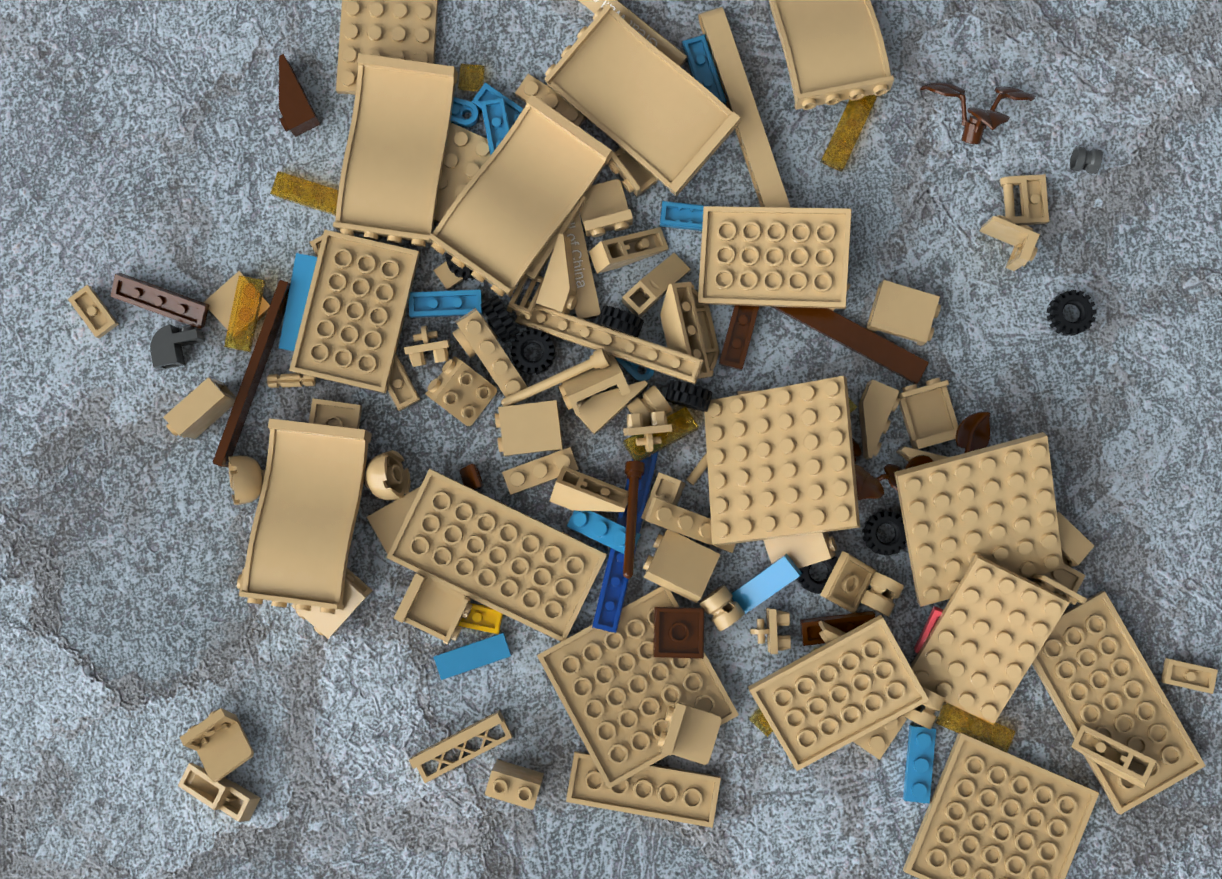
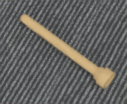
(597, 360)

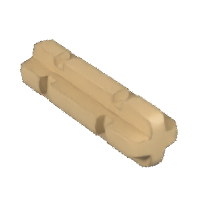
(290, 380)

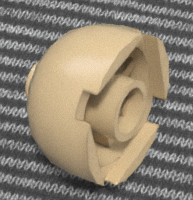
(387, 477)
(245, 479)

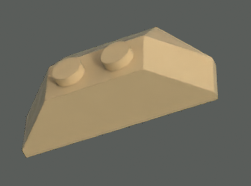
(689, 326)

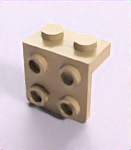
(605, 209)
(1019, 236)
(461, 391)
(1063, 582)
(689, 733)
(219, 743)

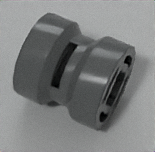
(1086, 160)

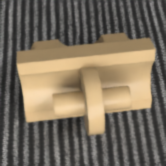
(439, 348)
(658, 425)
(774, 642)

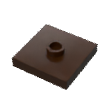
(678, 632)

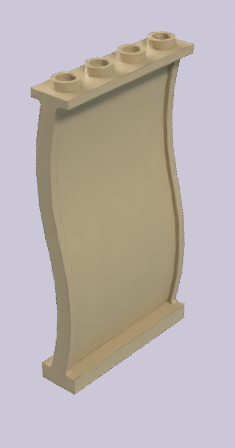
(832, 50)
(641, 99)
(395, 149)
(520, 197)
(306, 515)

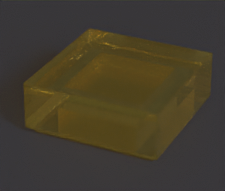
(471, 77)

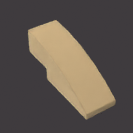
(222, 795)

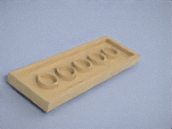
(651, 792)

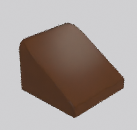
(471, 477)

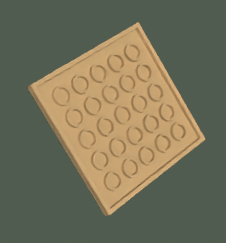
(781, 462)
(980, 504)
(623, 693)
(999, 819)

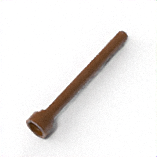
(634, 472)

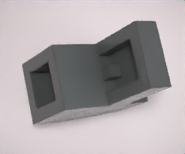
(167, 345)

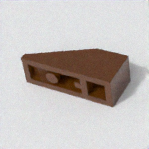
(293, 102)

